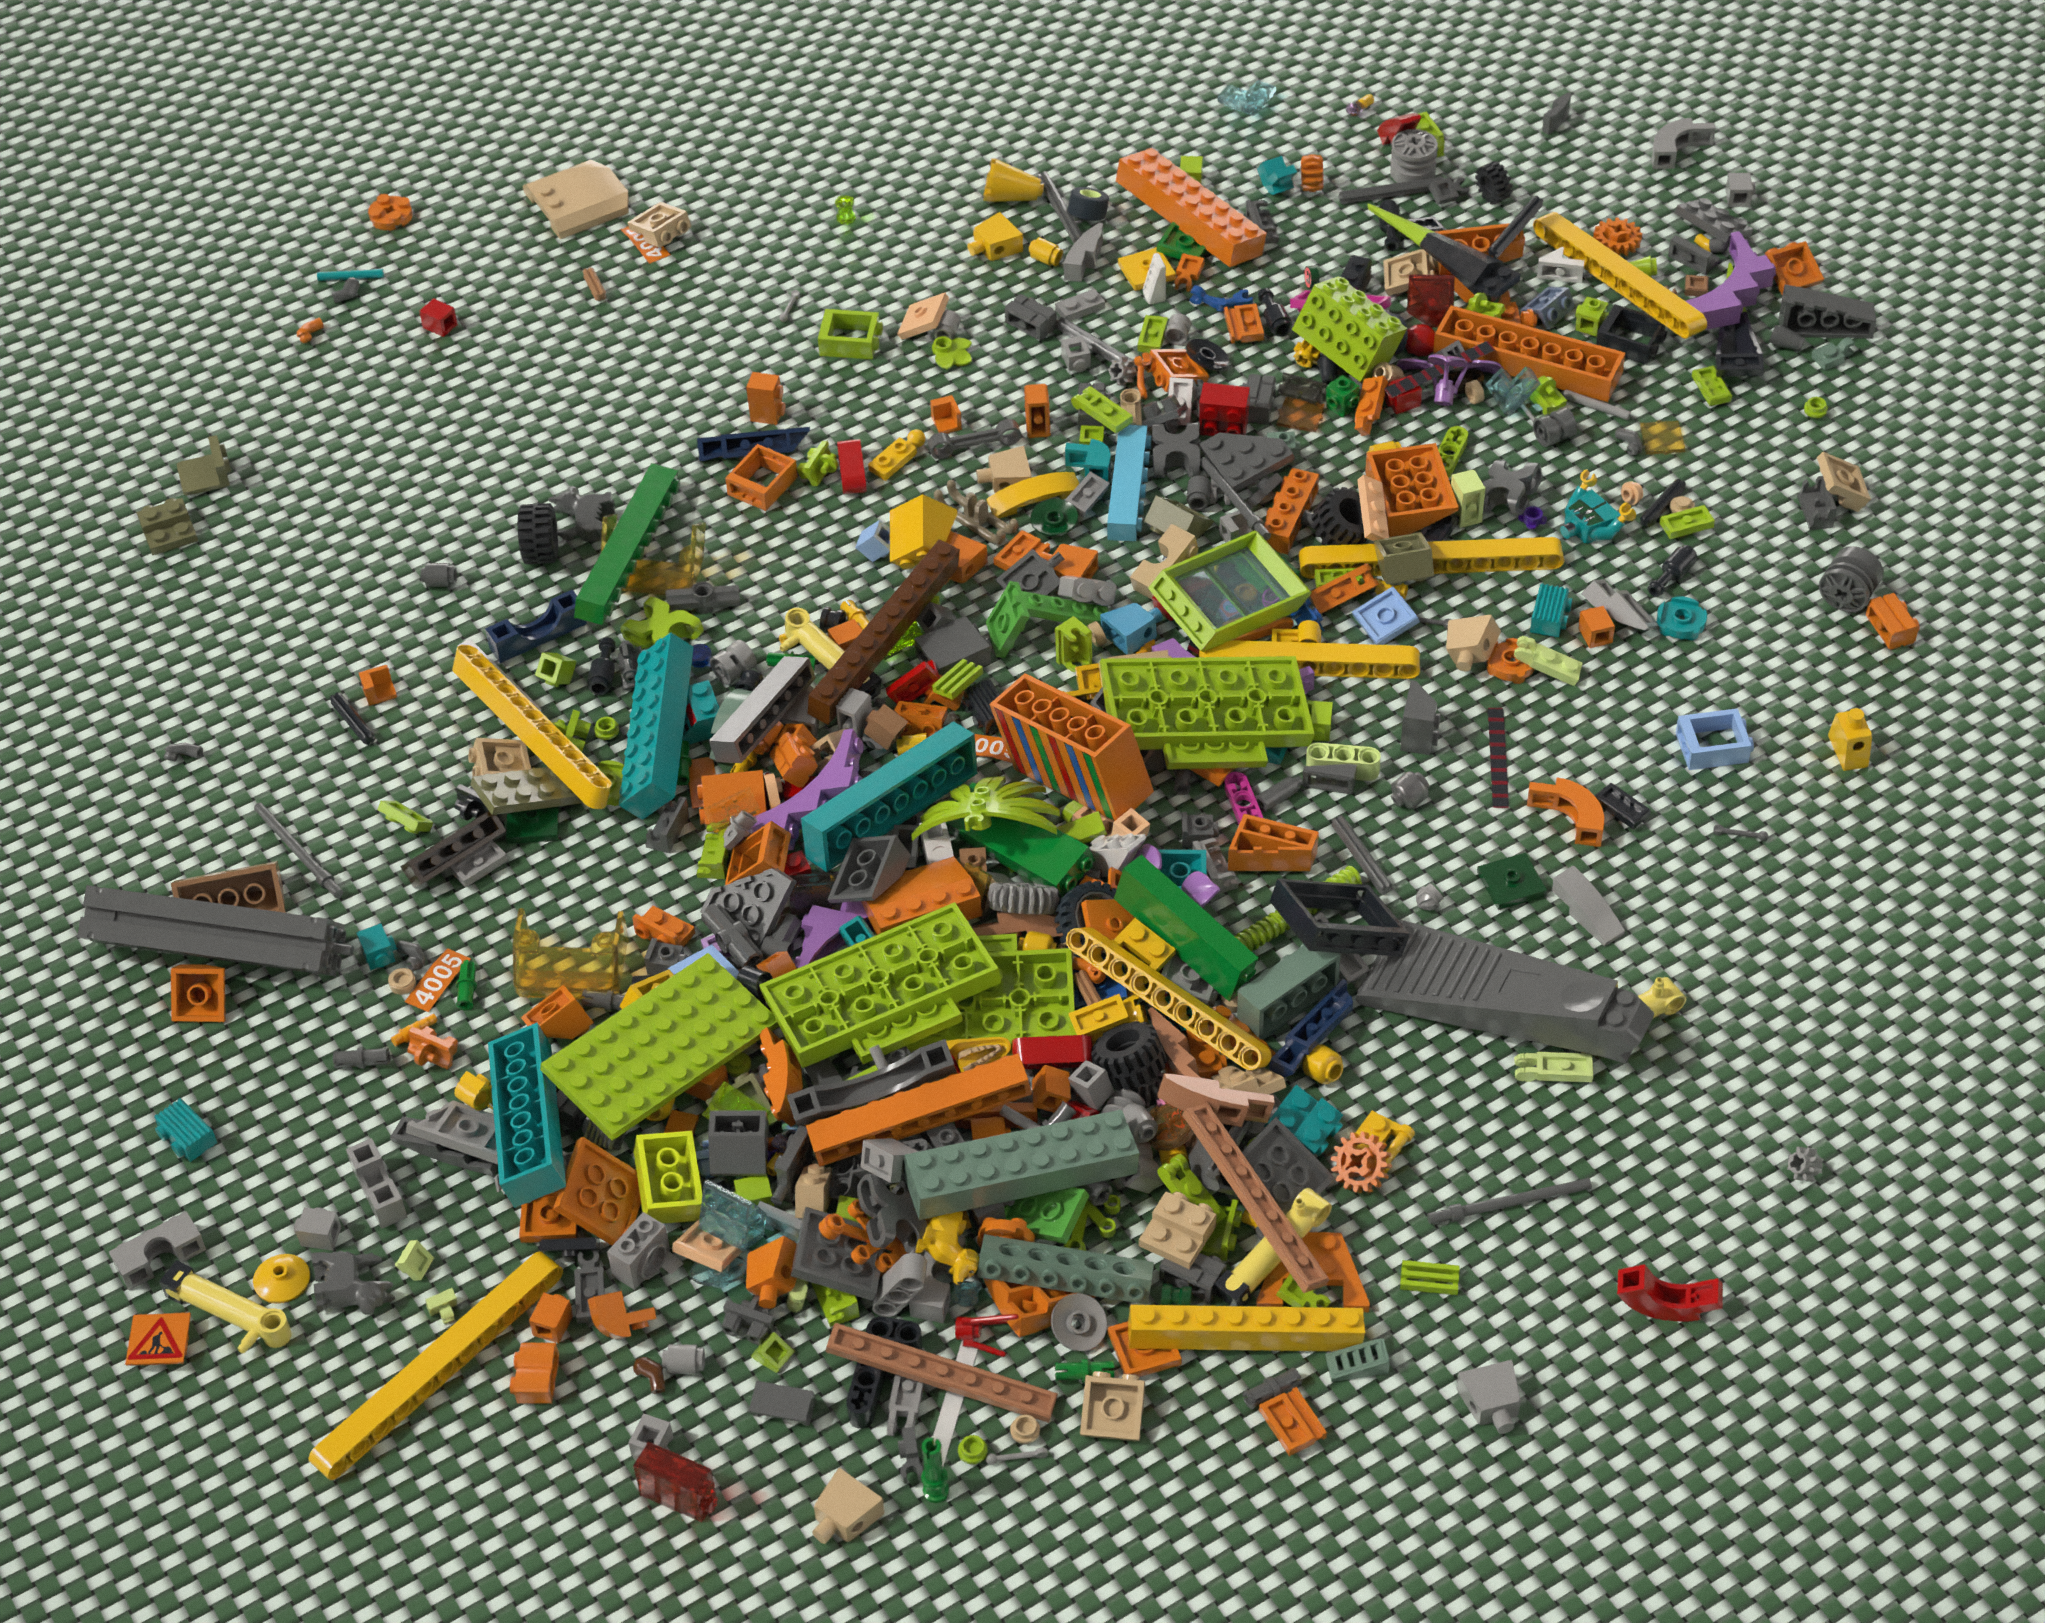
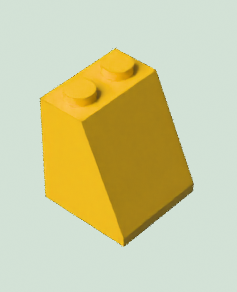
(917, 528)

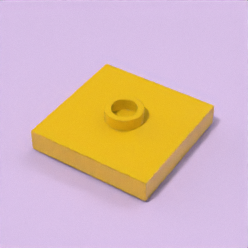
(1137, 266)

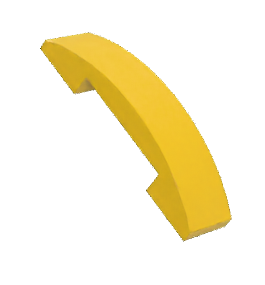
(1031, 491)

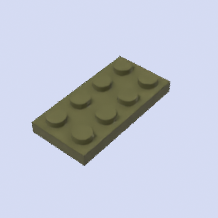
(523, 790)

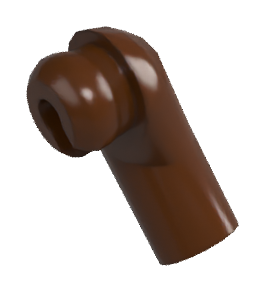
(651, 1370)

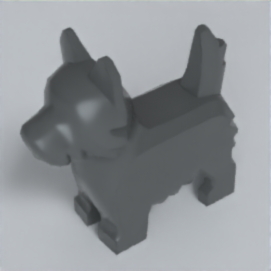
(587, 510)
(343, 1284)

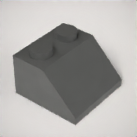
(1419, 721)

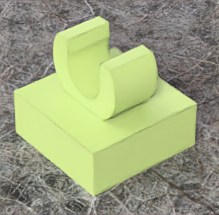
(414, 1260)
(442, 1304)

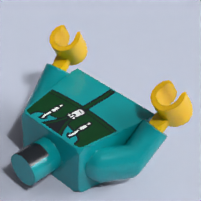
(1591, 516)

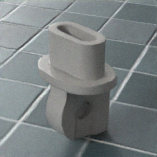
(739, 827)

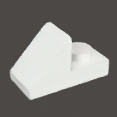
(1557, 268)
(1183, 390)

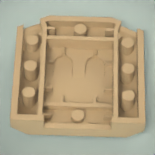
(579, 197)

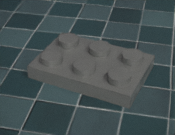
(1712, 219)

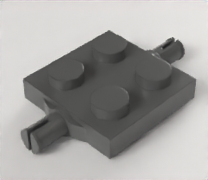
(1033, 574)
(790, 1165)

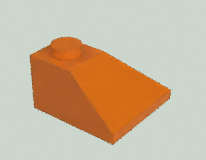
(198, 993)
(559, 1016)

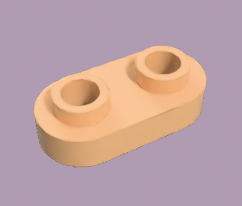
(773, 788)

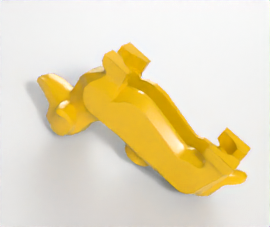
(942, 1244)

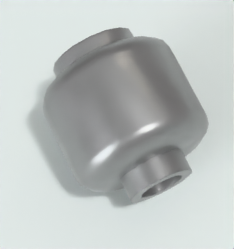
(1409, 790)

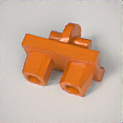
(430, 1048)

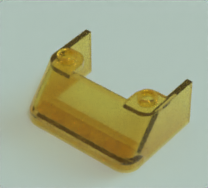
(659, 576)
(545, 969)

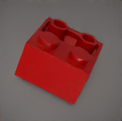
(1223, 409)

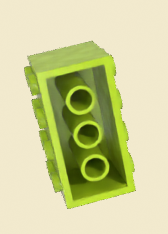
(1348, 327)

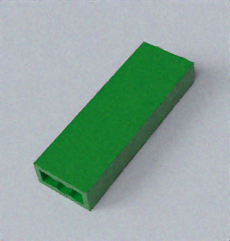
(1029, 850)
(1186, 927)

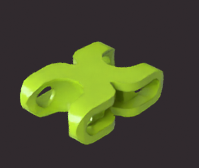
(660, 623)

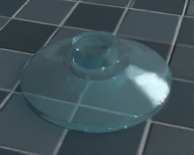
(709, 1277)

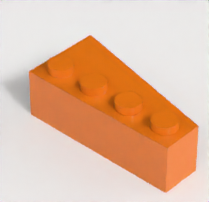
(1481, 239)

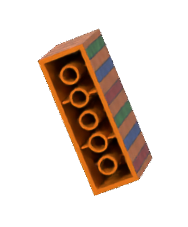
(1072, 747)

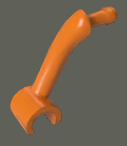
(1147, 359)

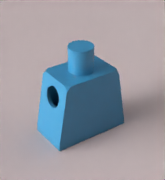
(1130, 626)

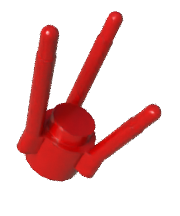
(970, 1328)

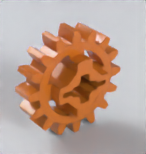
(1618, 235)
(1349, 1161)

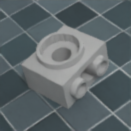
(639, 1251)

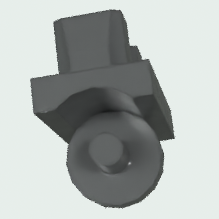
(1171, 410)
(750, 1316)

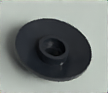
(1207, 354)

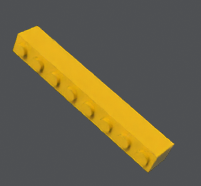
(1244, 1328)

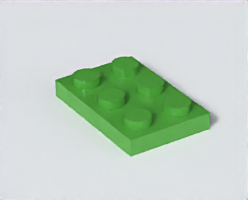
(1050, 1214)

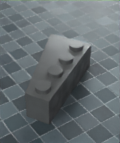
(1825, 315)

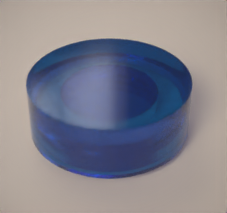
(701, 655)

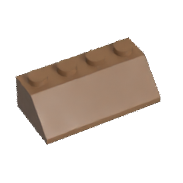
(248, 887)

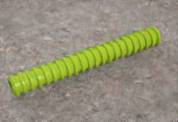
(1274, 924)

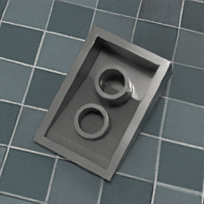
(869, 868)

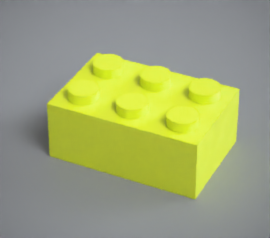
(668, 1176)

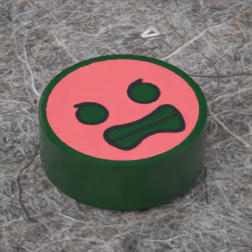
(1311, 276)

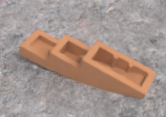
(1175, 1046)

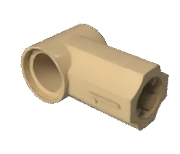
(1131, 402)

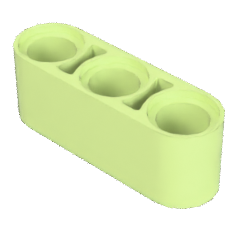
(1364, 757)

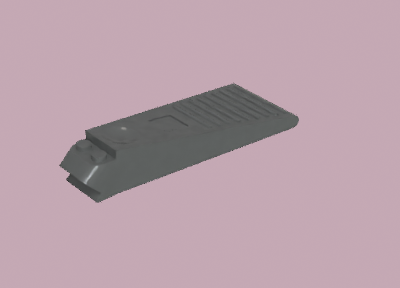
(1505, 994)

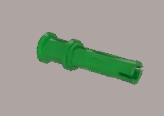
(934, 1475)

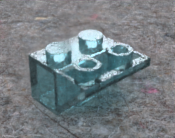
(730, 1217)

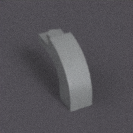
(1676, 136)

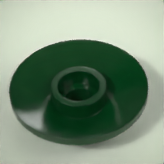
(1054, 517)

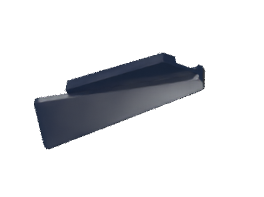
(741, 444)
(1312, 1030)

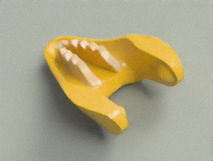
(978, 1051)

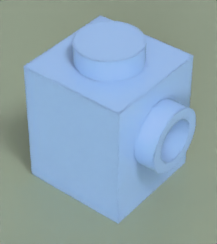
(874, 541)

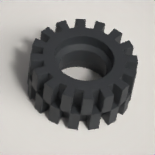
(1493, 182)

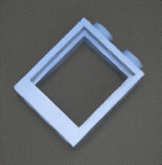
(1719, 755)

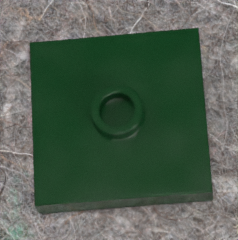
(533, 825)
(1511, 881)

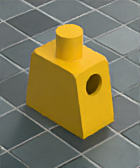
(996, 238)
(1847, 731)

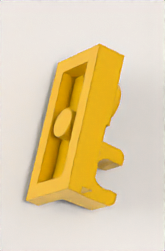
(1099, 1016)

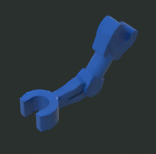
(1238, 298)

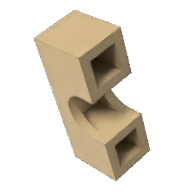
(1176, 546)

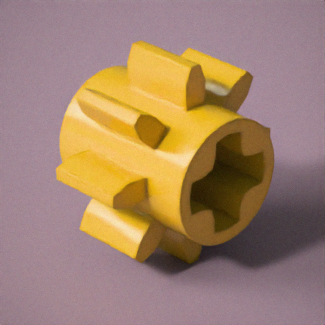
(1306, 354)

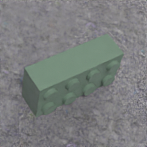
(1287, 990)

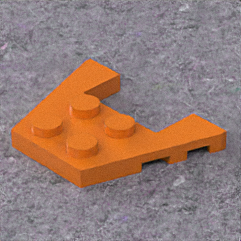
(1336, 1262)

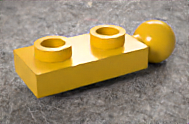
(897, 455)

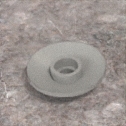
(1090, 1318)

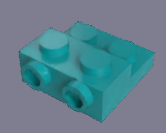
(1308, 1119)

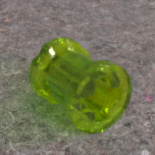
(843, 210)

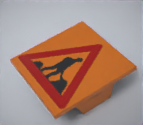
(158, 1339)

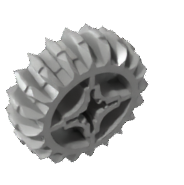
(1023, 898)

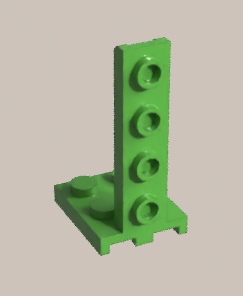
(1017, 606)

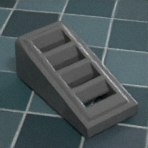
(1335, 778)

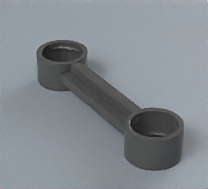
(974, 439)

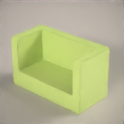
(1469, 496)

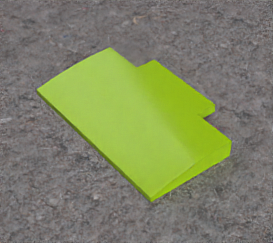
(1209, 707)
(882, 989)
(1027, 1003)

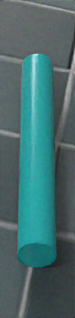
(344, 275)

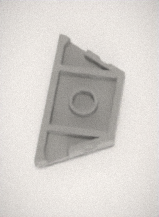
(459, 1129)

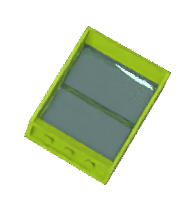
(1229, 590)

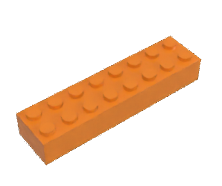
(1191, 207)
(1569, 361)

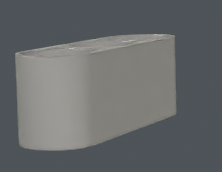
(900, 1284)

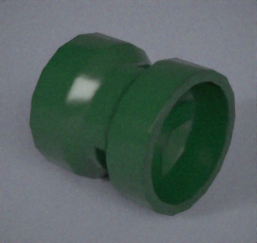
(1176, 1296)

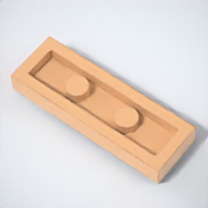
(1373, 508)

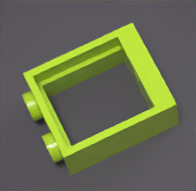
(848, 346)

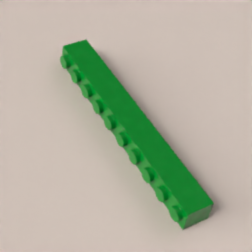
(626, 544)

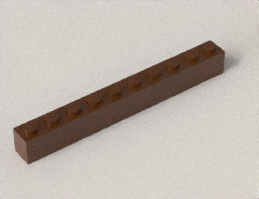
(884, 630)

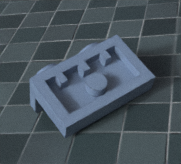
(1551, 305)

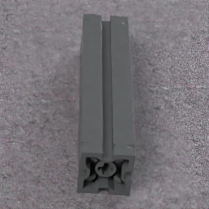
(213, 931)

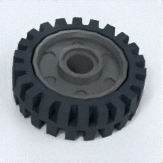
(1071, 910)

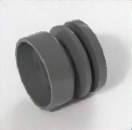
(1851, 579)

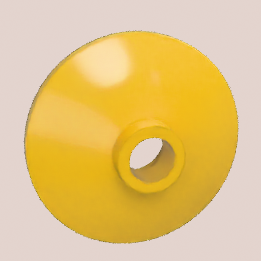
(282, 1287)

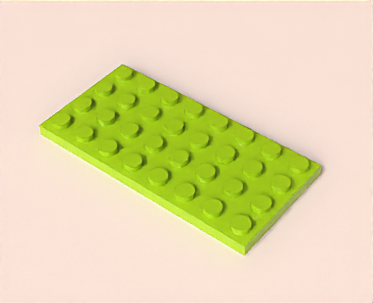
(659, 1046)

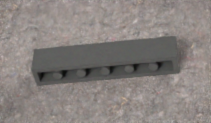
(762, 709)

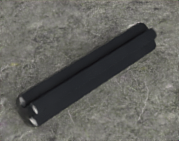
(1662, 503)
(352, 718)

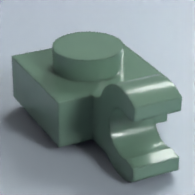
(1831, 355)

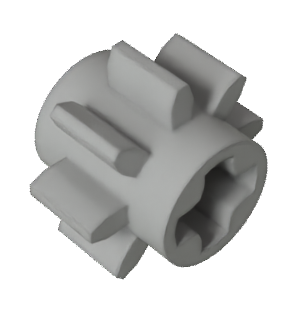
(1122, 371)
(1805, 1164)

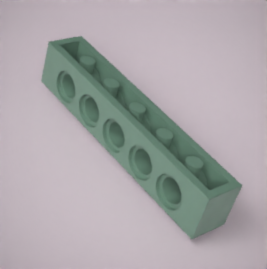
(1065, 1269)

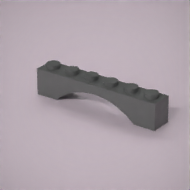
(920, 1067)

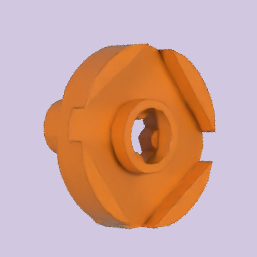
(397, 207)
(1504, 669)
(1013, 1229)

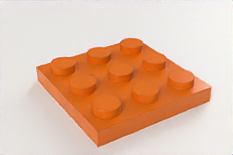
(599, 1192)

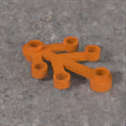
(834, 1225)

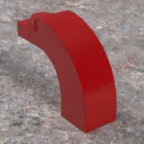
(1667, 1300)

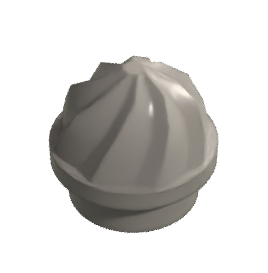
(1428, 897)

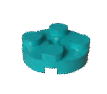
(1671, 625)

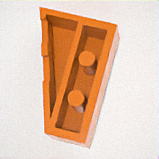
(1271, 846)

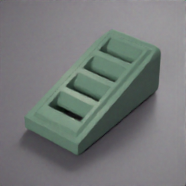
(1356, 1352)

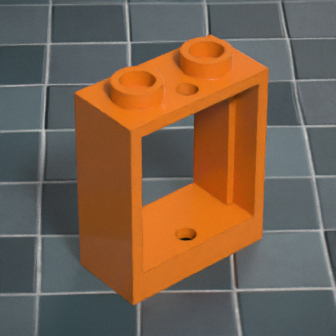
(762, 497)
(766, 846)

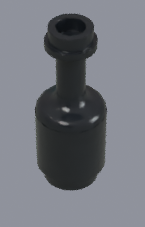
(1391, 242)
(1275, 314)
(1673, 569)
(602, 669)

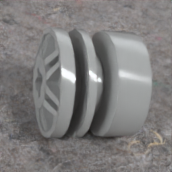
(1413, 156)

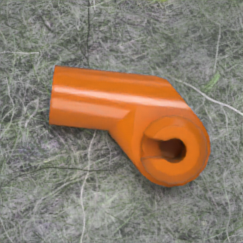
(307, 328)
(1094, 973)

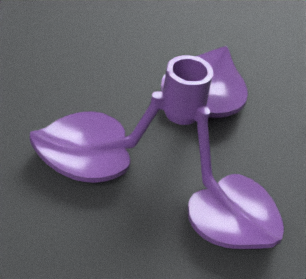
(1445, 389)
(1196, 885)

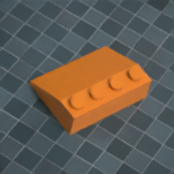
(1413, 487)
(923, 892)

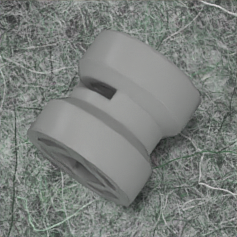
(1178, 329)

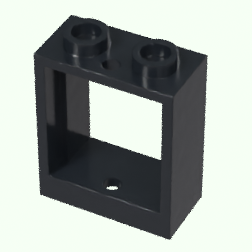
(1636, 322)

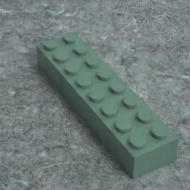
(1020, 1164)

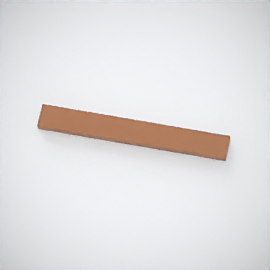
(1256, 1198)
(941, 1372)

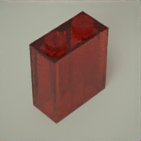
(675, 1482)

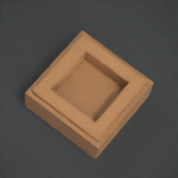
(1696, 285)

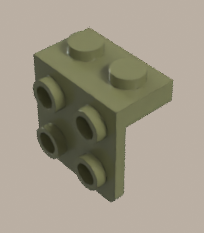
(205, 472)

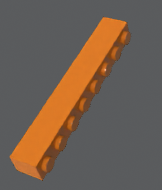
(920, 1108)

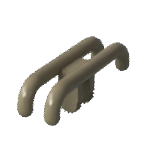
(977, 514)

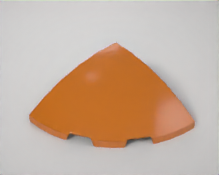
(1031, 1304)

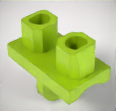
(1481, 305)
(1548, 396)
(819, 463)
(575, 727)

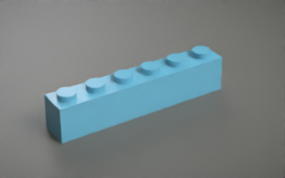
(1128, 483)

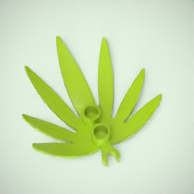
(990, 801)

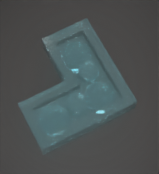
(1247, 101)
(1512, 393)

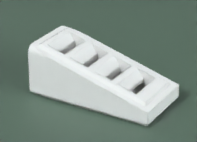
(1155, 282)

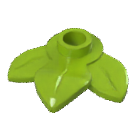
(951, 352)

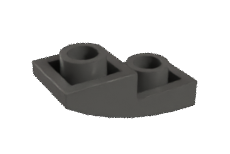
(1557, 115)

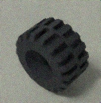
(1339, 518)
(537, 533)
(1130, 1054)

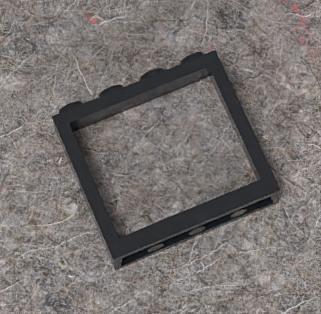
(1382, 937)

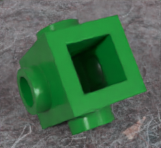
(1342, 396)

